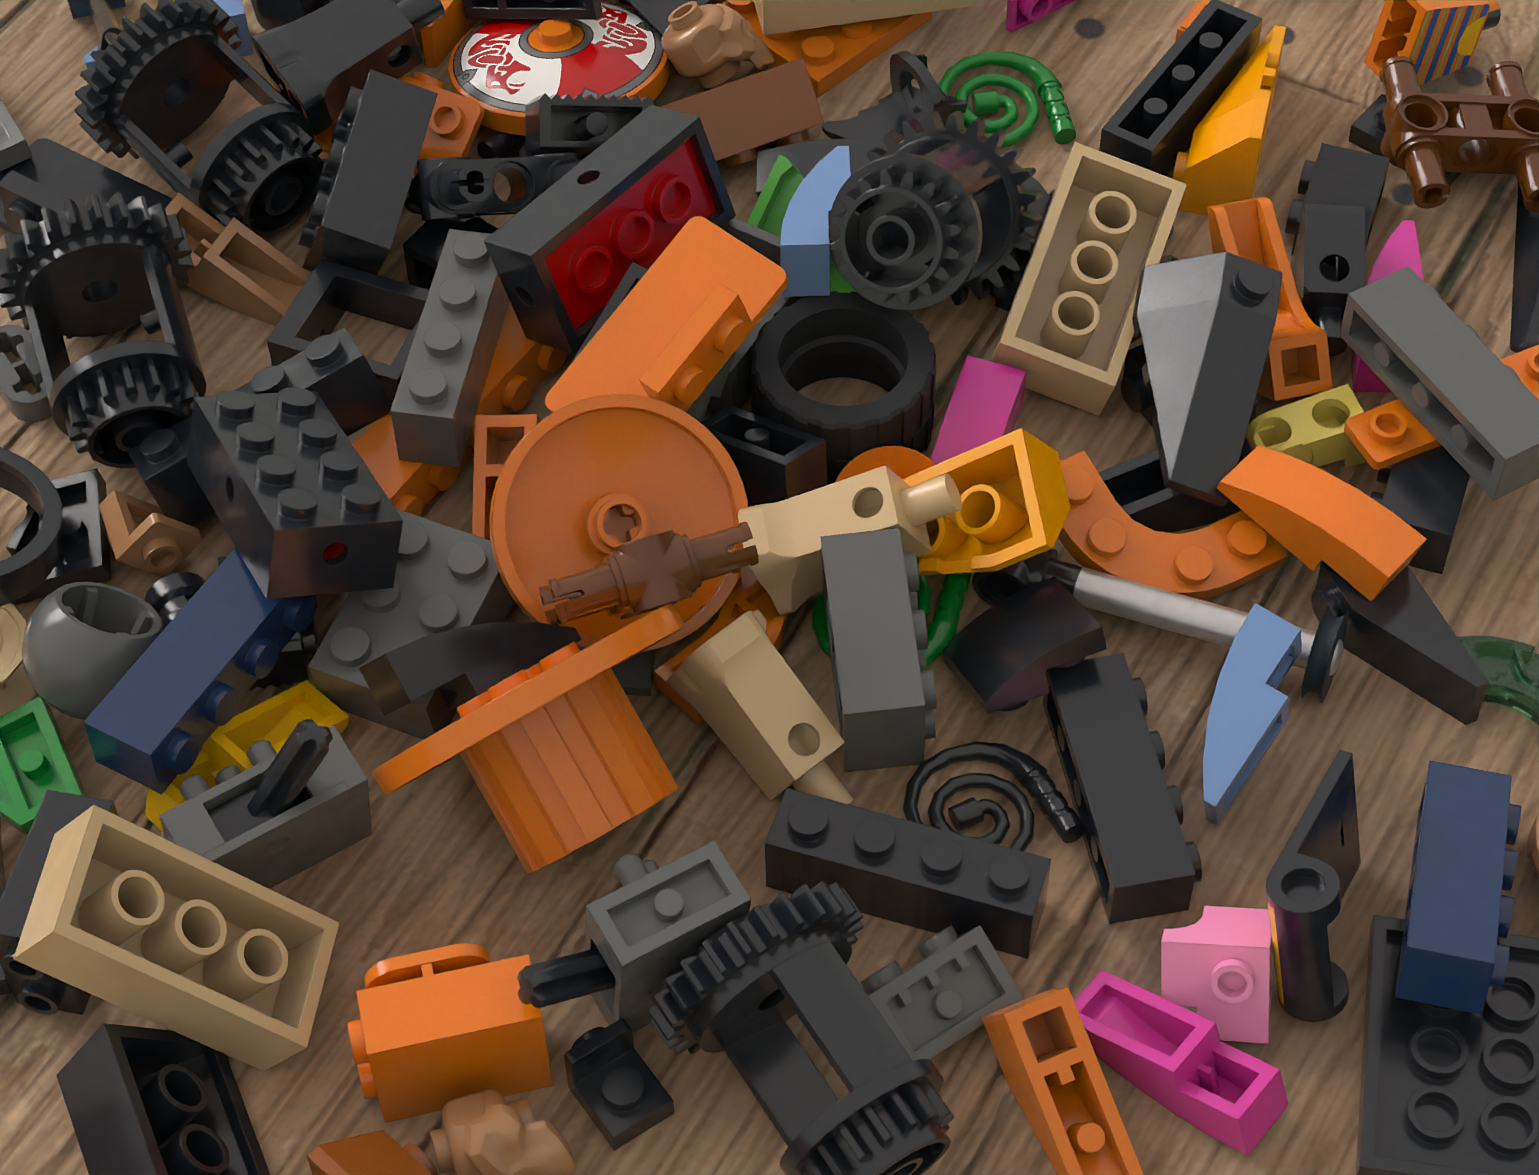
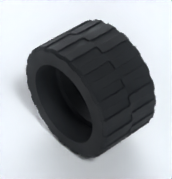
(852, 340)

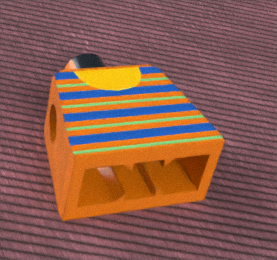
(1432, 33)

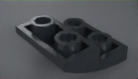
(1014, 642)

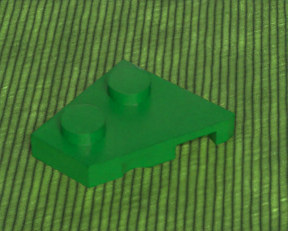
(31, 762)

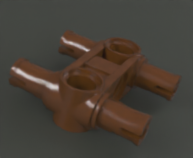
(1460, 131)
(648, 574)

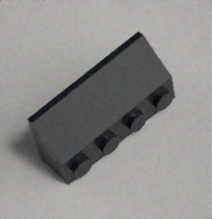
(157, 1106)

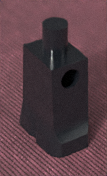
(337, 46)

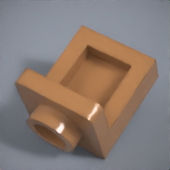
(144, 535)

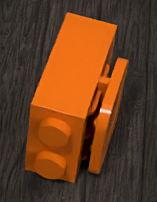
(446, 1029)

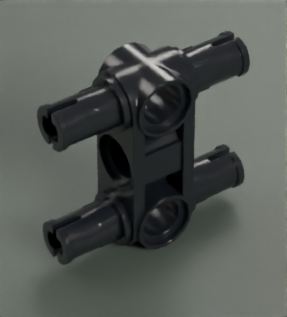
(464, 186)

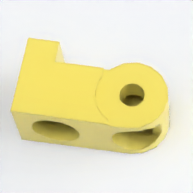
(1310, 428)

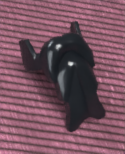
(900, 105)

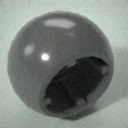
(85, 643)

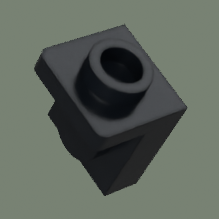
(615, 1084)

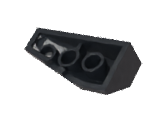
(1205, 352)

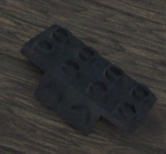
(61, 174)

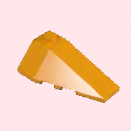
(1232, 134)
(1009, 509)

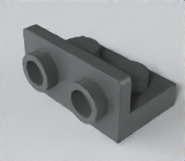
(943, 992)

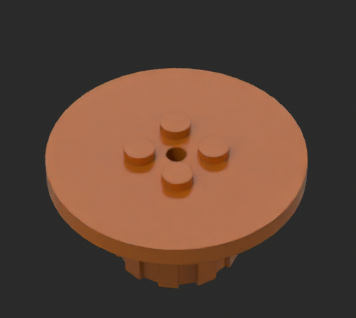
(555, 746)

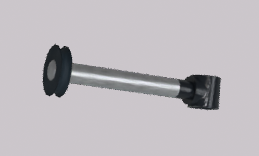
(1164, 610)

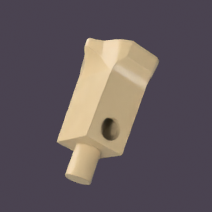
(791, 529)
(761, 710)

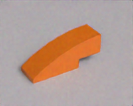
(1322, 519)

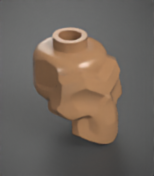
(711, 42)
(498, 1138)

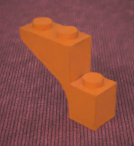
(1298, 348)

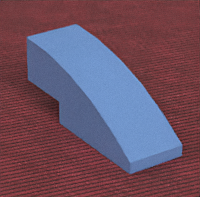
(805, 227)
(1247, 707)

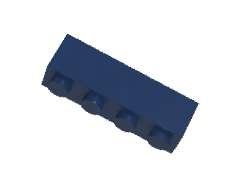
(194, 676)
(1457, 888)

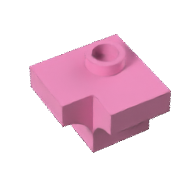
(1223, 970)

